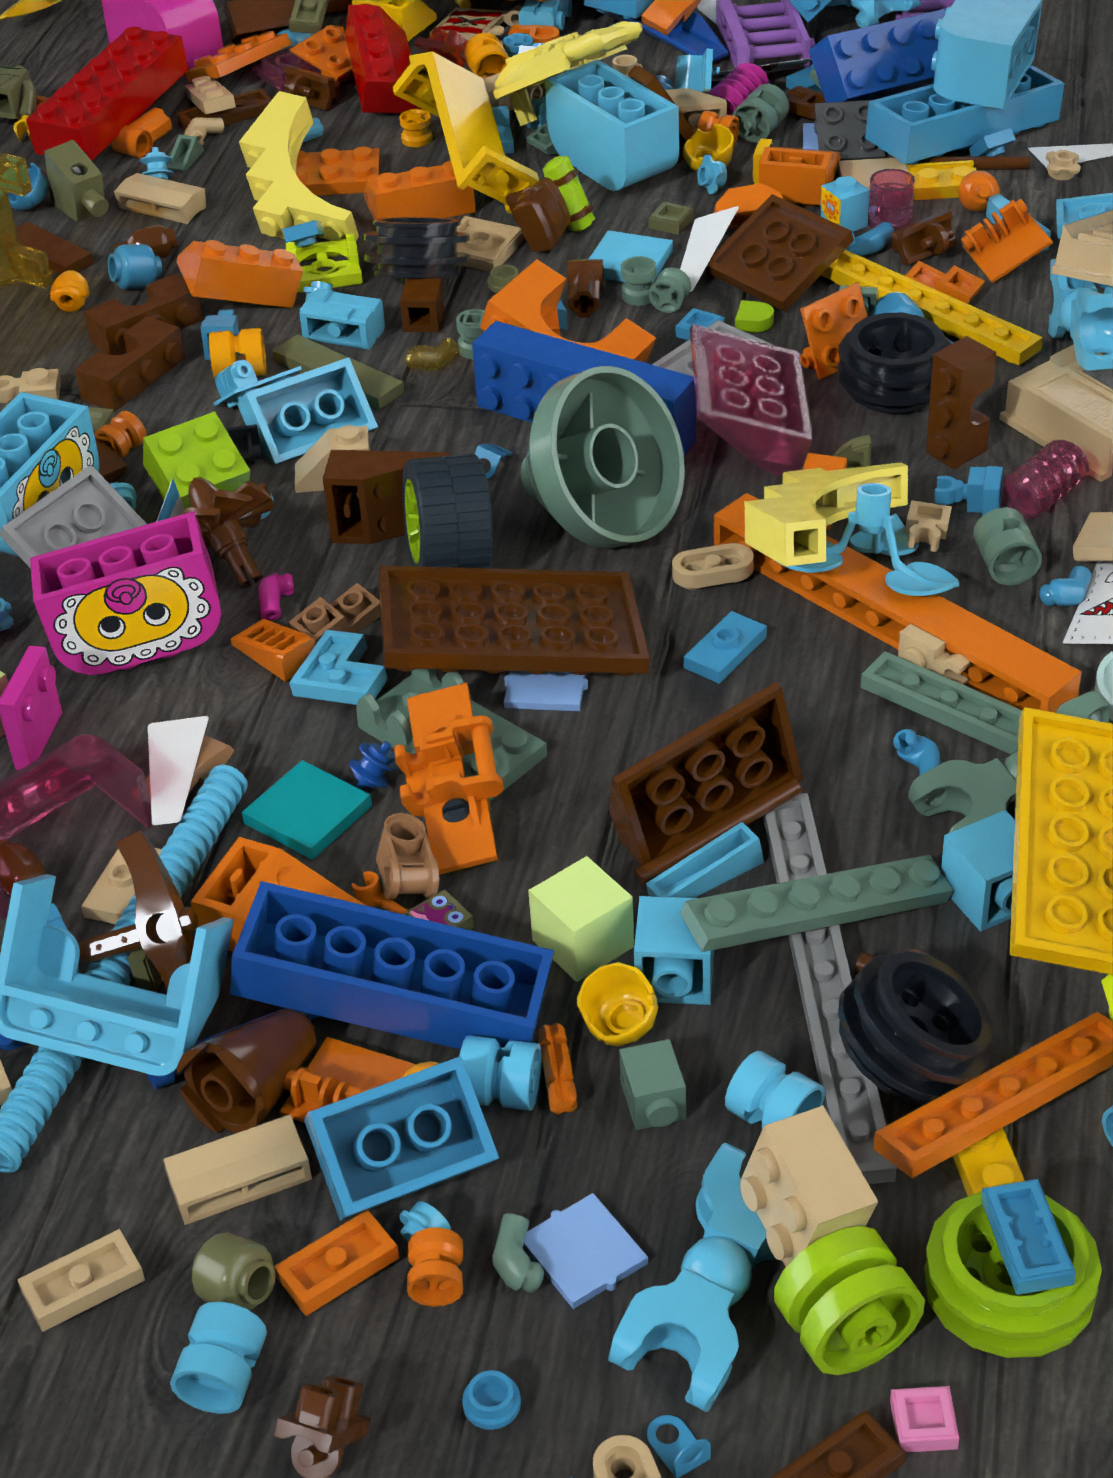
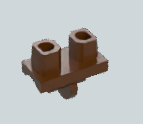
(316, 87)
(924, 238)
(323, 1425)

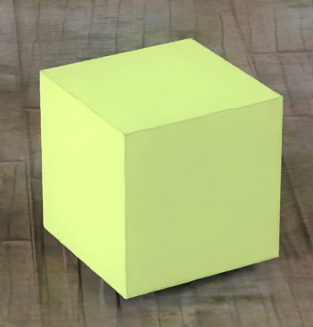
(582, 918)

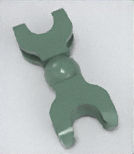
(990, 786)

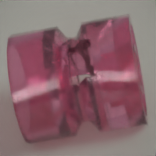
(891, 198)

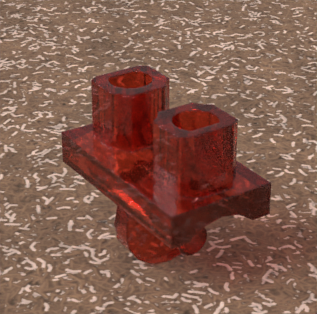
(444, 44)

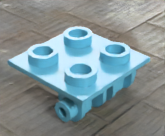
(240, 379)

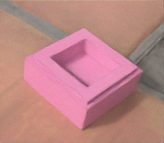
(924, 1419)

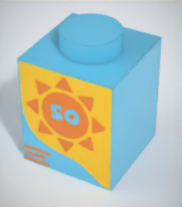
(845, 203)

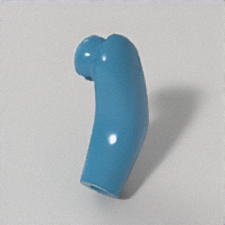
(872, 240)

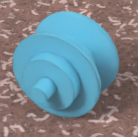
(157, 164)

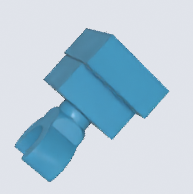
(222, 322)
(982, 491)

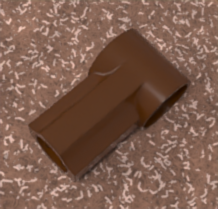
(584, 285)

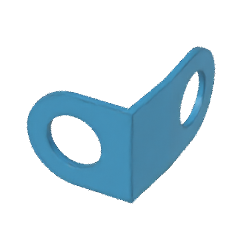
(493, 454)
(682, 1454)

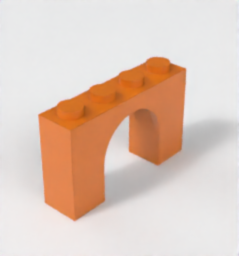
(537, 292)

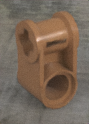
(406, 858)

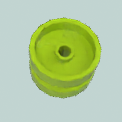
(848, 1300)

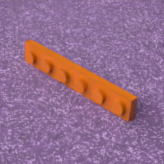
(997, 1097)

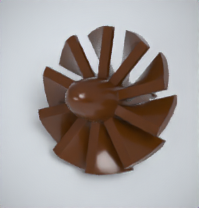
(221, 521)

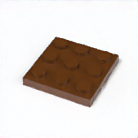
(779, 252)

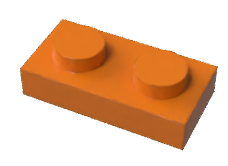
(336, 1262)

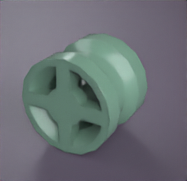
(669, 299)

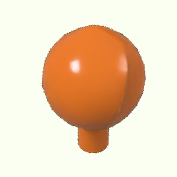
(976, 189)

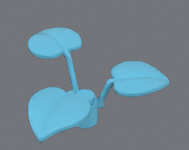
(886, 536)

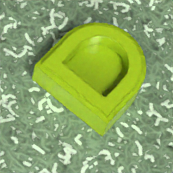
(754, 316)

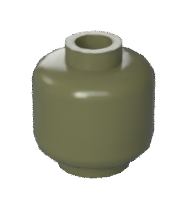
(233, 1271)

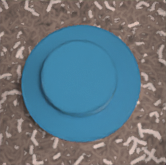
(491, 1400)

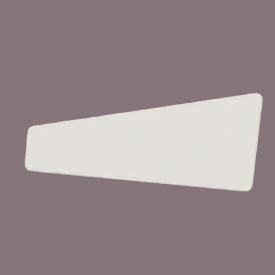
(172, 762)

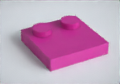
(30, 707)

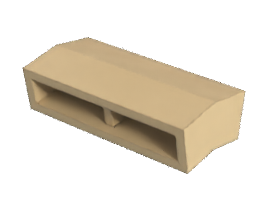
(160, 197)
(237, 1169)

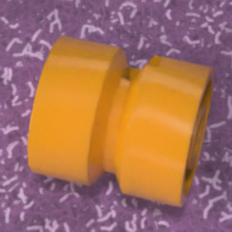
(485, 55)
(225, 348)

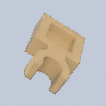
(36, 382)
(927, 523)
(930, 653)

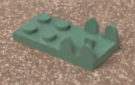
(389, 721)

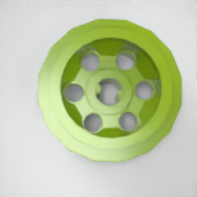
(987, 1309)

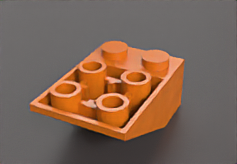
(798, 172)
(237, 878)

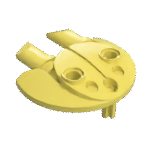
(557, 57)

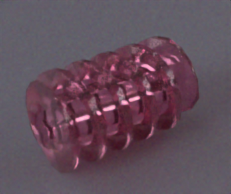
(1045, 478)

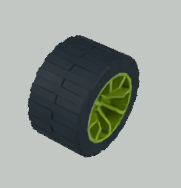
(447, 512)

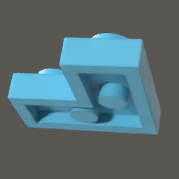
(334, 672)

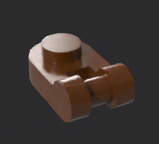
(803, 100)

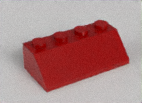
(377, 57)

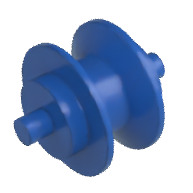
(373, 765)

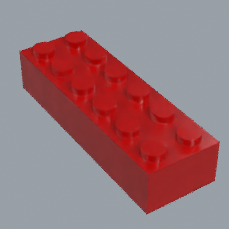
(109, 92)

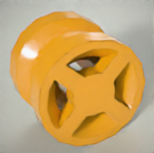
(416, 128)

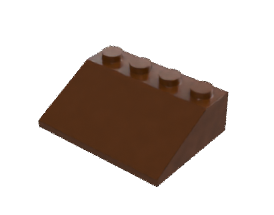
(704, 775)

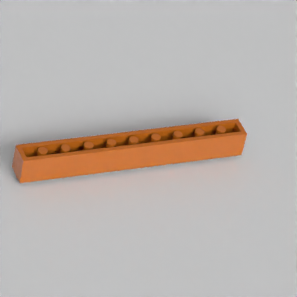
(858, 593)

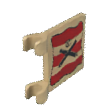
(476, 21)

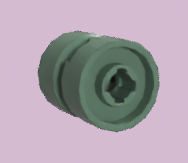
(1007, 546)

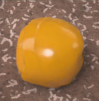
(69, 291)

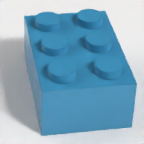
(400, 1137)

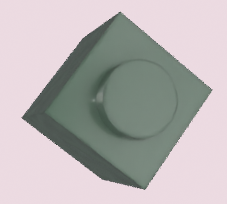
(653, 1084)

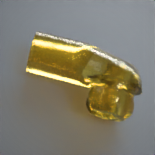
(431, 357)

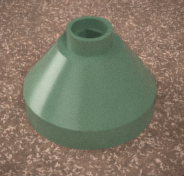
(605, 458)

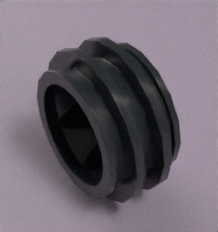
(416, 247)
(890, 361)
(914, 1026)

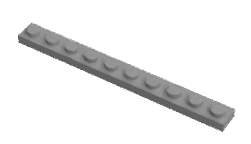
(822, 976)

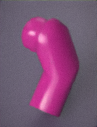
(270, 593)

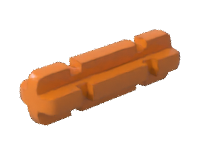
(557, 1068)

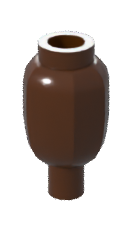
(157, 237)
(17, 864)

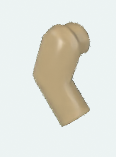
(201, 126)

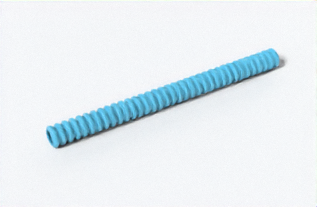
(52, 1070)

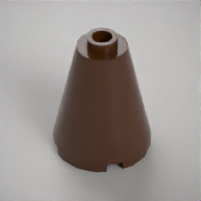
(243, 1071)

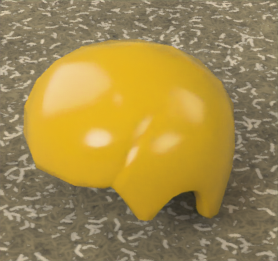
(716, 142)
(617, 1004)

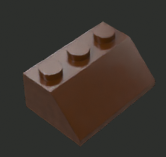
(256, 16)

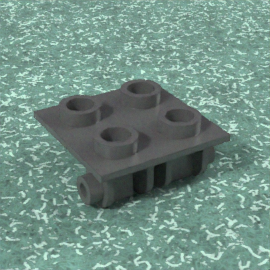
(843, 129)

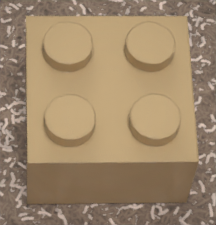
(804, 1183)

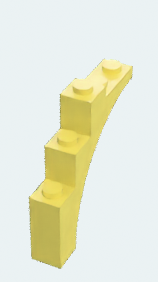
(271, 155)
(794, 515)

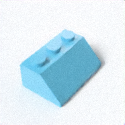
(303, 407)

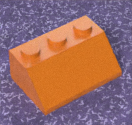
(418, 194)
(240, 273)

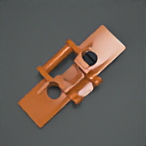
(436, 785)

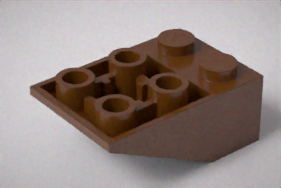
(366, 494)

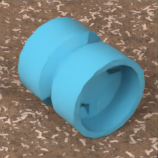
(503, 1072)
(766, 1094)
(219, 1358)

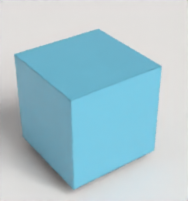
(980, 869)
(670, 953)

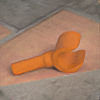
(373, 896)

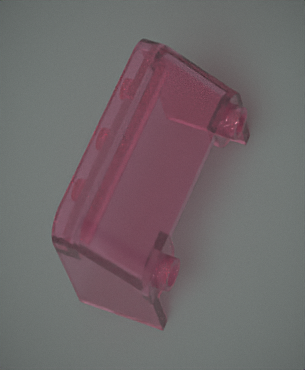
(62, 777)

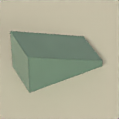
(185, 153)

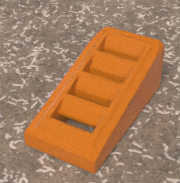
(275, 647)

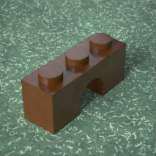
(167, 301)
(958, 378)
(115, 379)

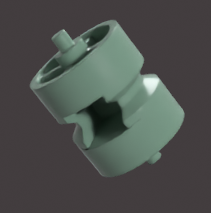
(761, 112)

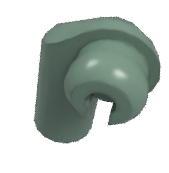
(510, 1258)

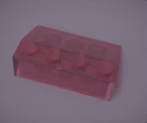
(752, 397)

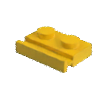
(939, 179)

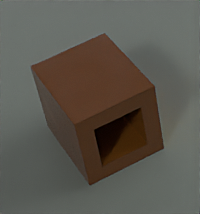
(422, 305)

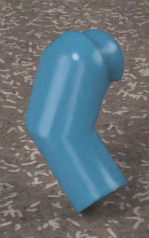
(1067, 591)
(917, 750)

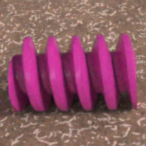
(739, 85)

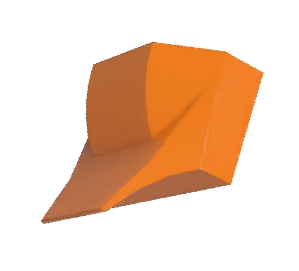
(748, 200)

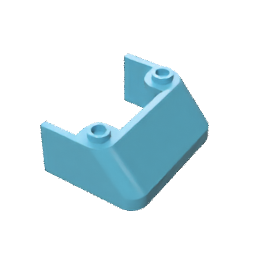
(94, 1017)

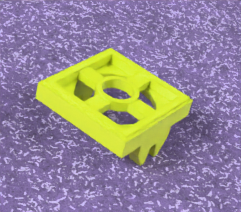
(342, 273)

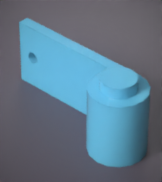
(695, 71)

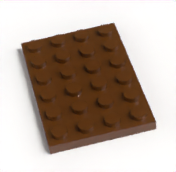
(510, 620)

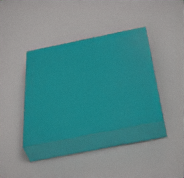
(307, 809)

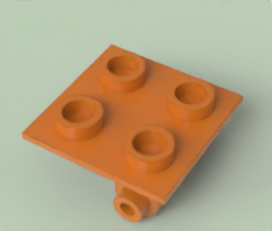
(327, 52)
(1006, 242)
(826, 326)
(336, 1074)

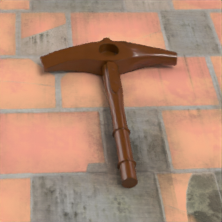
(160, 917)

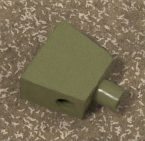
(75, 182)

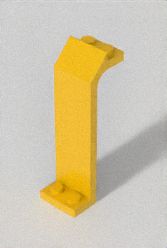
(467, 124)

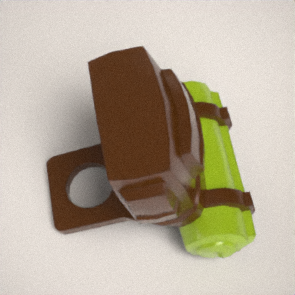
(551, 206)

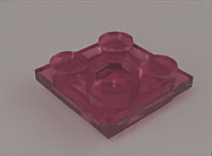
(273, 67)

